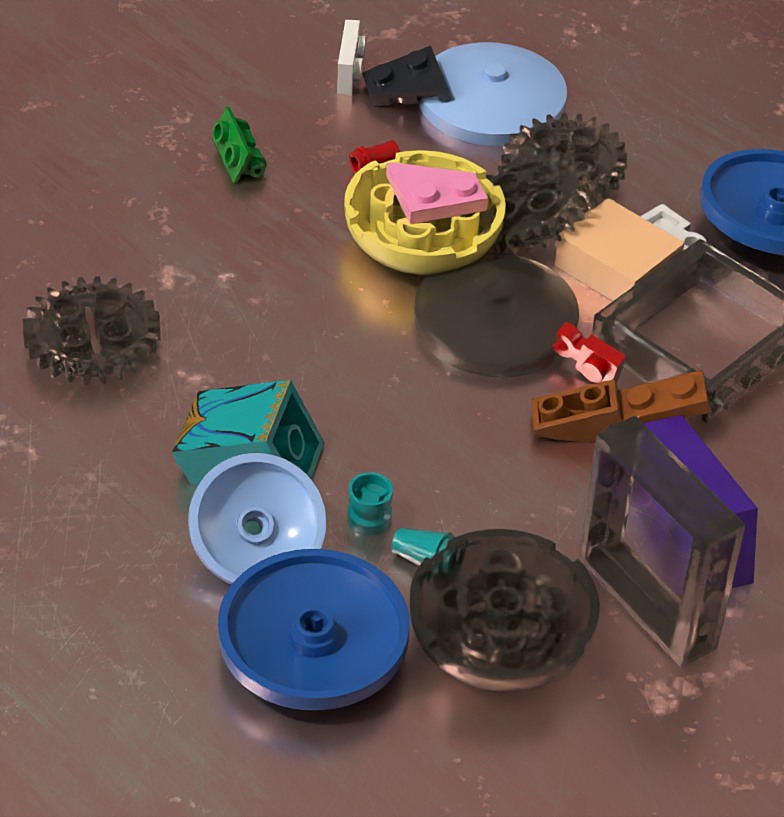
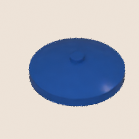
(746, 197)
(313, 629)

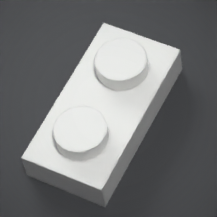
(350, 57)

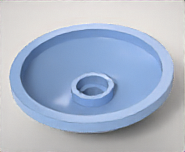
(256, 490)

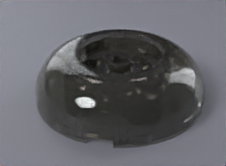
(506, 573)

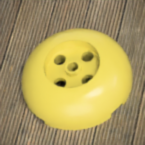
(423, 247)

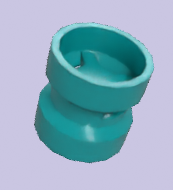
(370, 503)

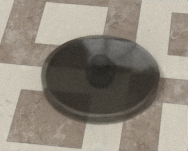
(495, 315)

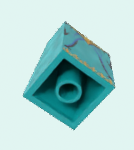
(245, 421)

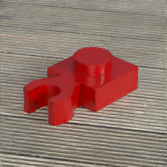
(593, 356)

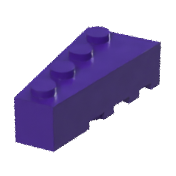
(698, 458)

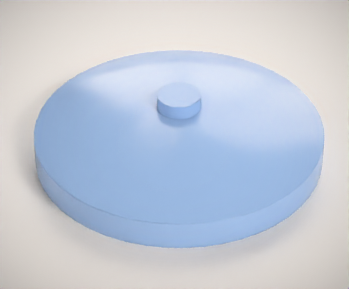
(494, 92)

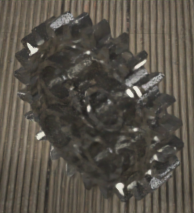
(591, 145)
(540, 201)
(61, 335)

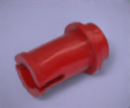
(380, 153)

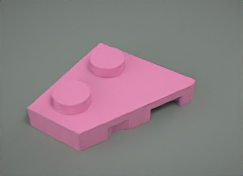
(435, 192)

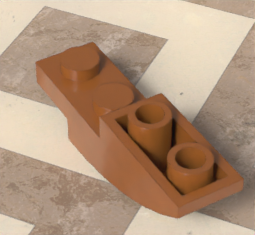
(590, 409)

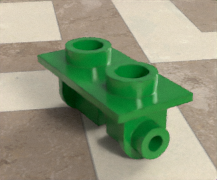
(237, 147)

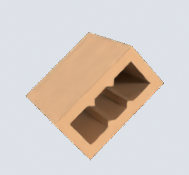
(614, 249)

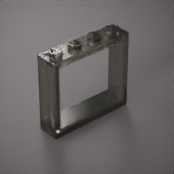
(698, 262)
(682, 626)

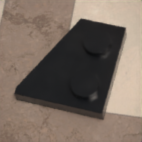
(407, 79)

